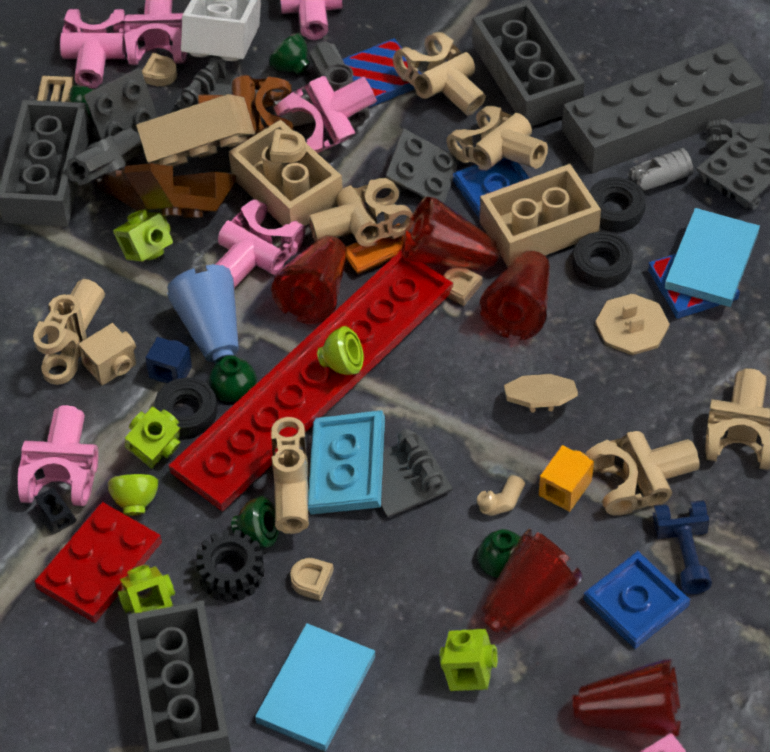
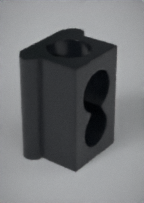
(43, 508)

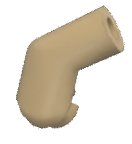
(494, 504)

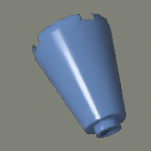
(207, 309)

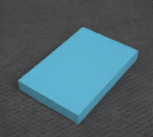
(712, 257)
(346, 462)
(315, 687)

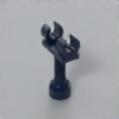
(694, 578)

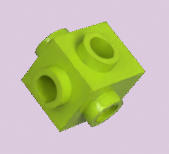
(143, 236)
(153, 436)
(141, 579)
(468, 659)

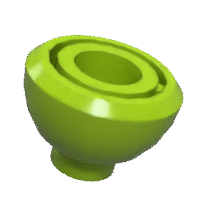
(342, 352)
(133, 492)

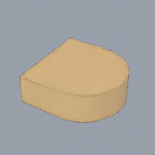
(160, 70)
(287, 146)
(464, 284)
(311, 577)

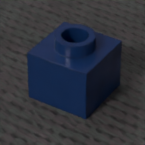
(168, 360)

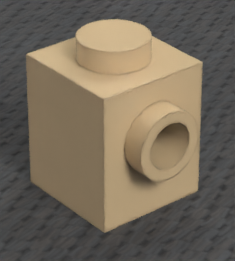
(108, 353)

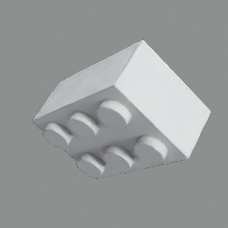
(220, 27)

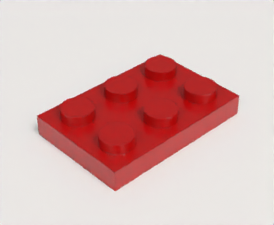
(95, 559)

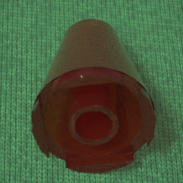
(447, 239)
(311, 281)
(518, 297)
(528, 583)
(633, 701)

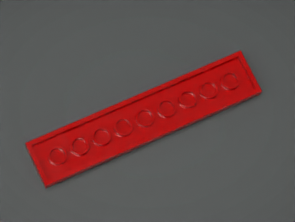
(240, 441)

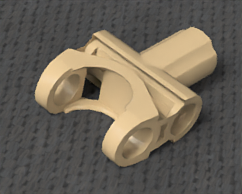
(440, 76)
(501, 138)
(353, 216)
(67, 328)
(742, 417)
(643, 466)
(290, 477)

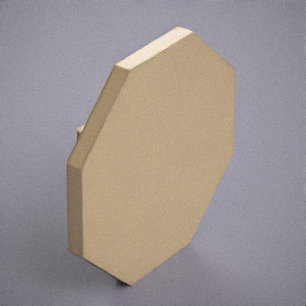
(632, 324)
(540, 391)

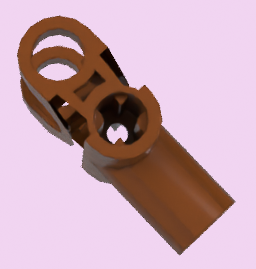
(245, 87)

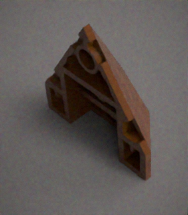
(158, 191)

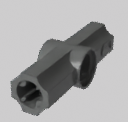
(330, 64)
(104, 156)

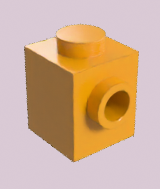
(566, 478)

